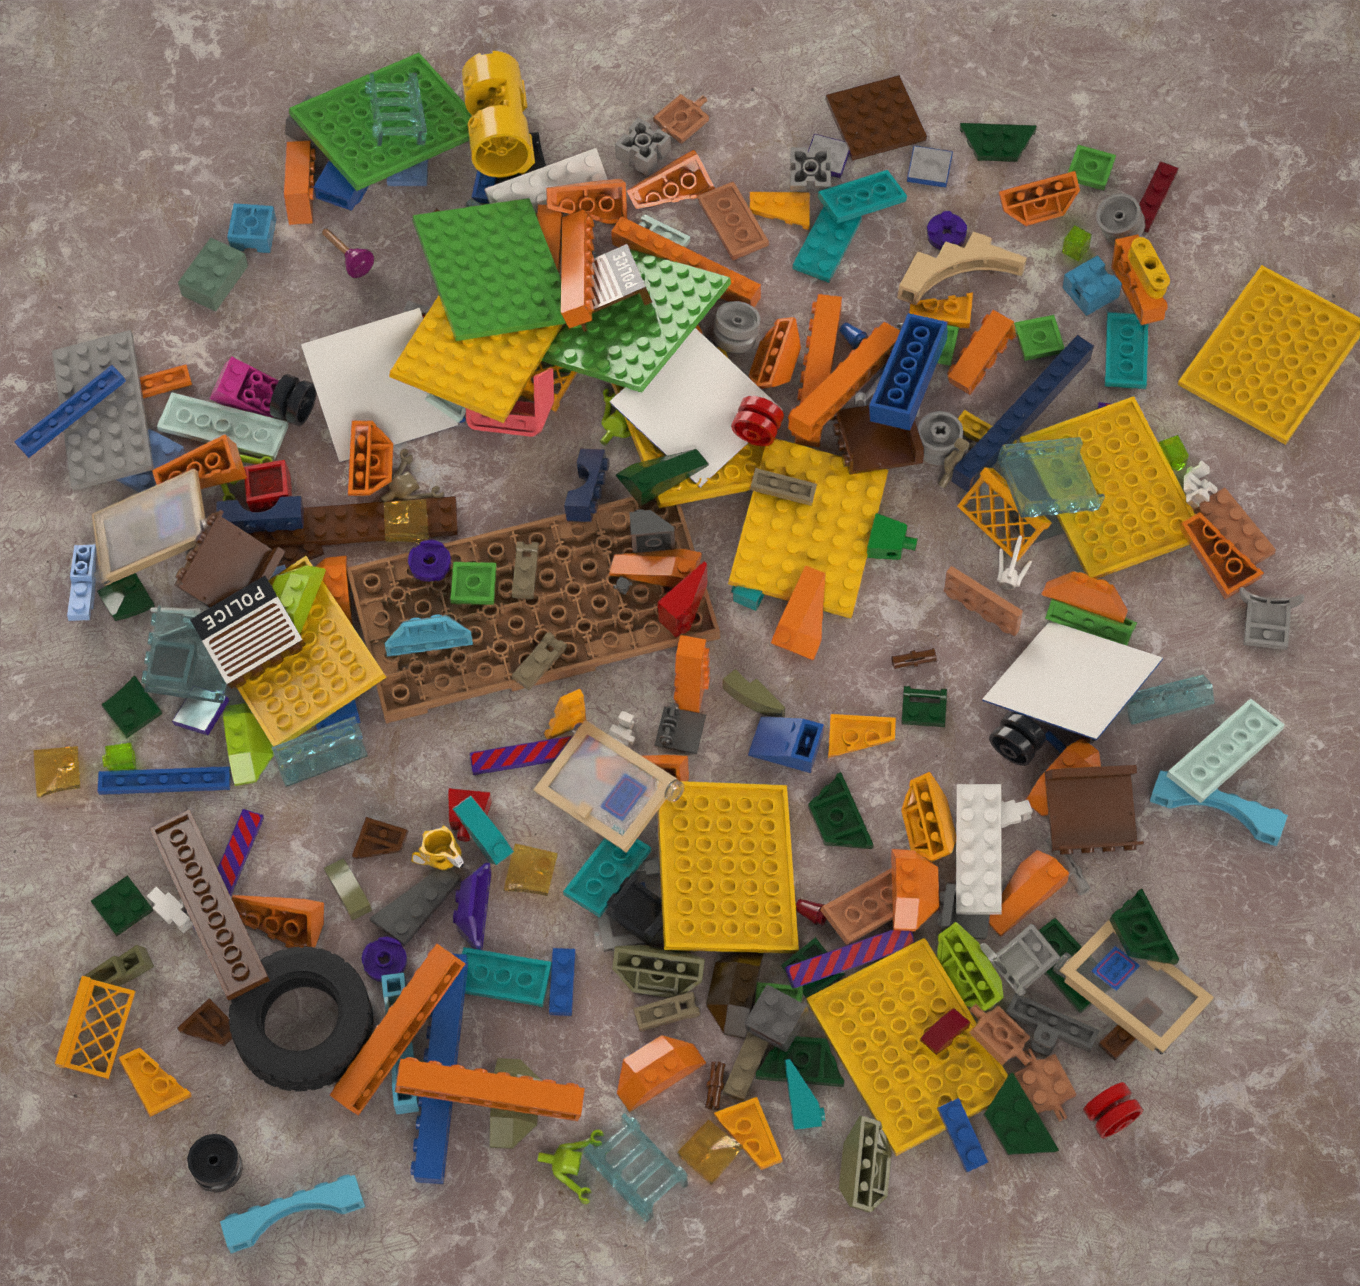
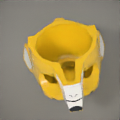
(439, 850)

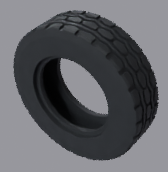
(328, 1060)

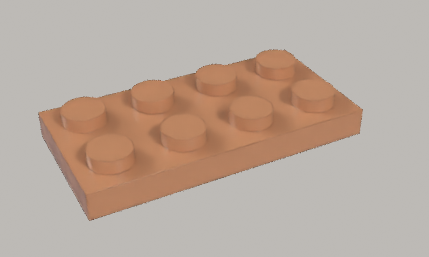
(733, 220)
(1236, 526)
(983, 601)
(862, 908)

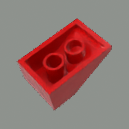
(681, 604)

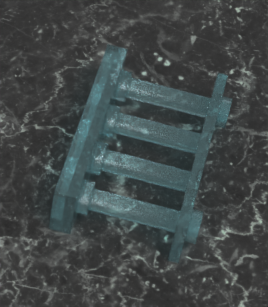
(412, 101)
(320, 751)
(628, 1189)

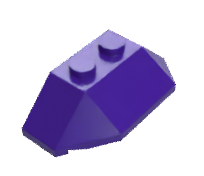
(473, 906)

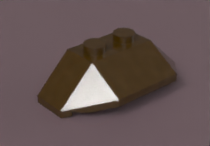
(734, 991)

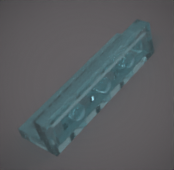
(1170, 699)

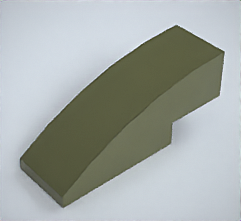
(752, 695)
(348, 889)
(121, 969)

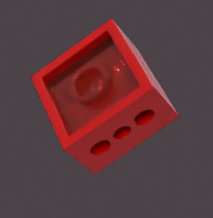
(267, 484)

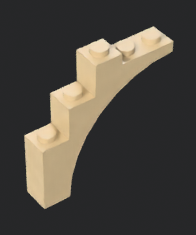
(977, 255)

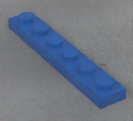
(70, 411)
(164, 780)

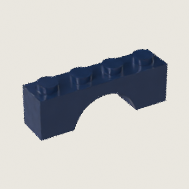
(582, 502)
(285, 515)

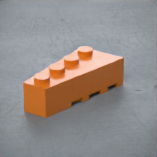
(1219, 556)
(691, 673)

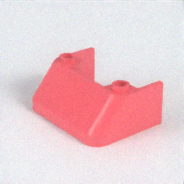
(525, 417)

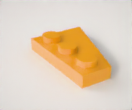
(786, 206)
(954, 310)
(568, 713)
(857, 732)
(152, 1084)
(750, 1128)

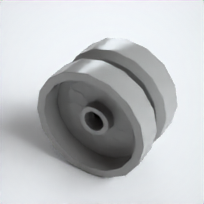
(1120, 217)
(736, 327)
(938, 434)

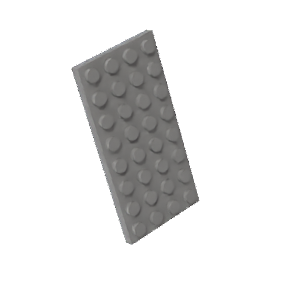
(114, 434)

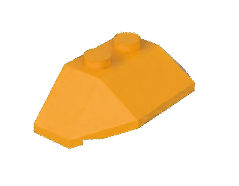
(928, 818)

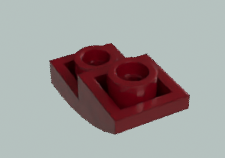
(943, 1032)

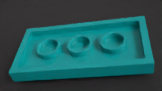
(862, 196)
(825, 246)
(1126, 351)
(604, 874)
(507, 977)

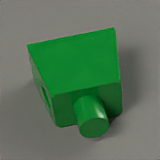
(889, 539)

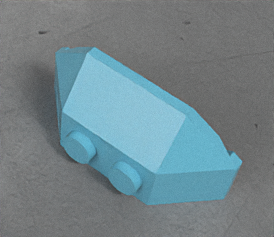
(427, 635)

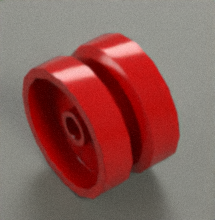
(757, 421)
(1113, 1110)

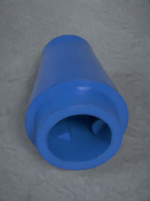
(852, 334)

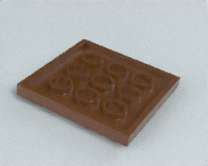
(876, 117)

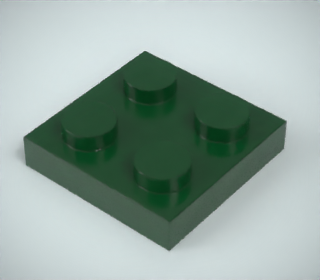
(122, 905)

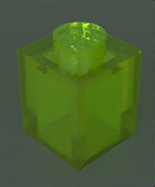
(1076, 243)
(1174, 452)
(119, 757)

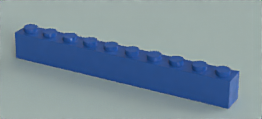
(436, 1114)

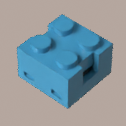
(252, 227)
(1091, 285)

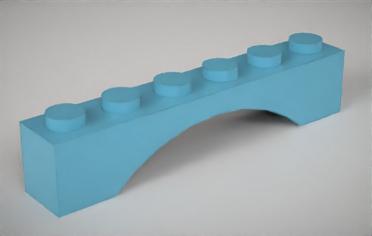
(1261, 821)
(392, 988)
(245, 1229)

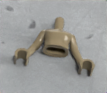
(954, 458)
(404, 484)

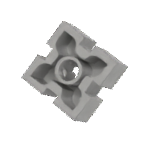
(643, 146)
(802, 161)

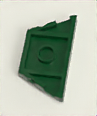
(997, 141)
(839, 817)
(1142, 931)
(810, 1058)
(1017, 1121)

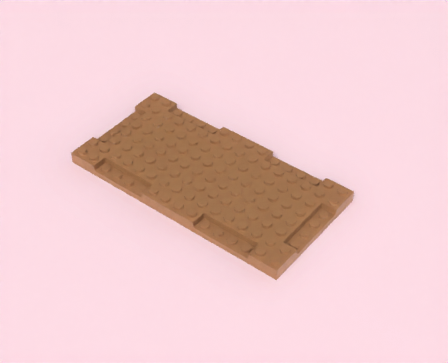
(570, 600)

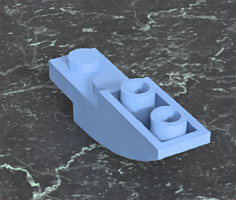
(82, 583)

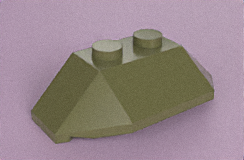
(657, 970)
(508, 1126)
(865, 1165)

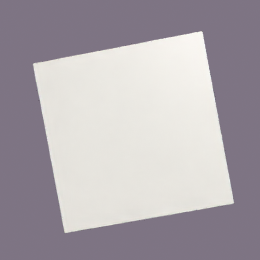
(355, 383)
(692, 404)
(1073, 680)

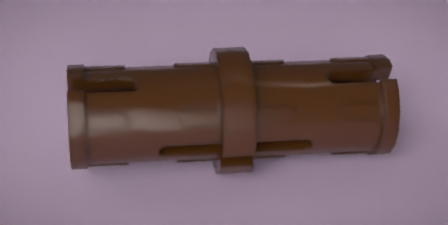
(927, 656)
(715, 1085)

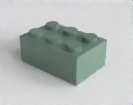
(213, 274)

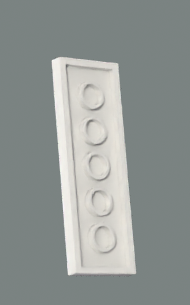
(533, 185)
(978, 850)

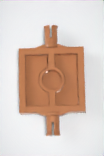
(682, 117)
(1000, 1035)
(1046, 1084)

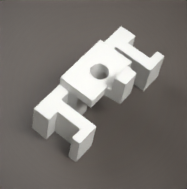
(1195, 489)
(623, 731)
(1012, 812)
(170, 909)

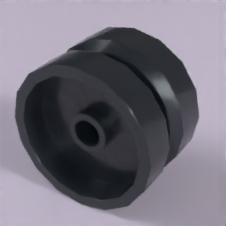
(293, 400)
(1017, 738)
(205, 1153)

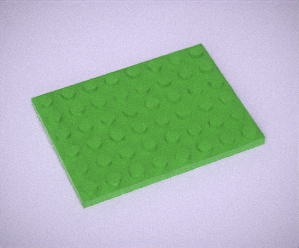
(343, 123)
(491, 268)
(635, 340)

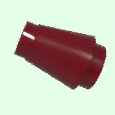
(811, 911)

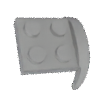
(1268, 620)
(1023, 958)

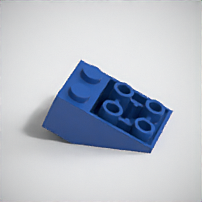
(787, 742)

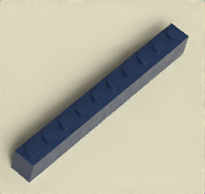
(1023, 412)

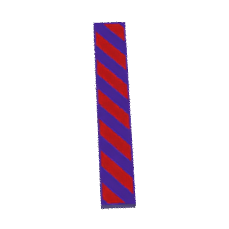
(517, 755)
(239, 848)
(848, 957)

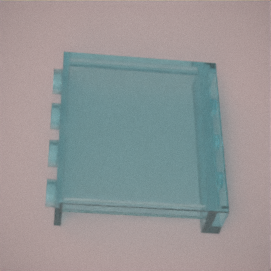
(1048, 477)
(180, 662)

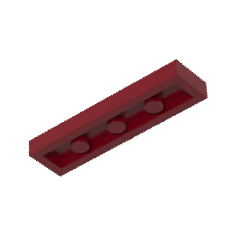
(1157, 192)

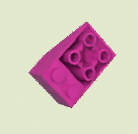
(244, 388)

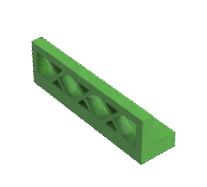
(1090, 622)

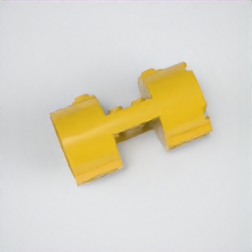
(497, 126)

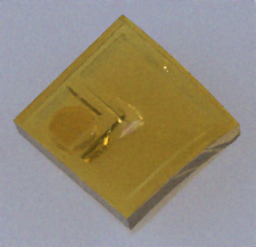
(406, 521)
(56, 770)
(530, 870)
(710, 1151)

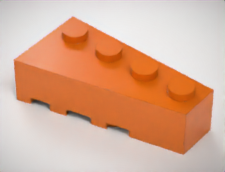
(299, 182)
(1146, 308)
(981, 351)
(215, 461)

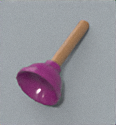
(357, 261)

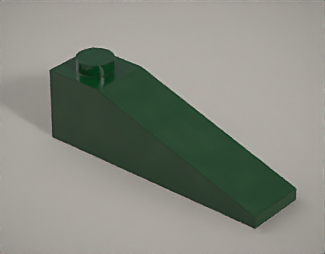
(655, 476)

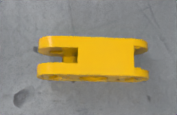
(1142, 256)

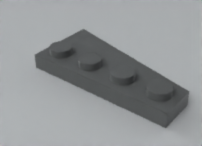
(413, 908)

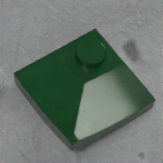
(125, 598)
(131, 708)
(810, 950)

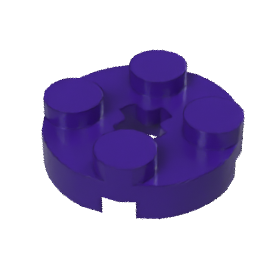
(949, 221)
(433, 571)
(378, 949)

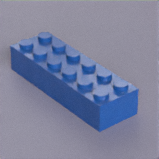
(908, 371)

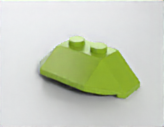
(297, 592)
(246, 744)
(969, 968)

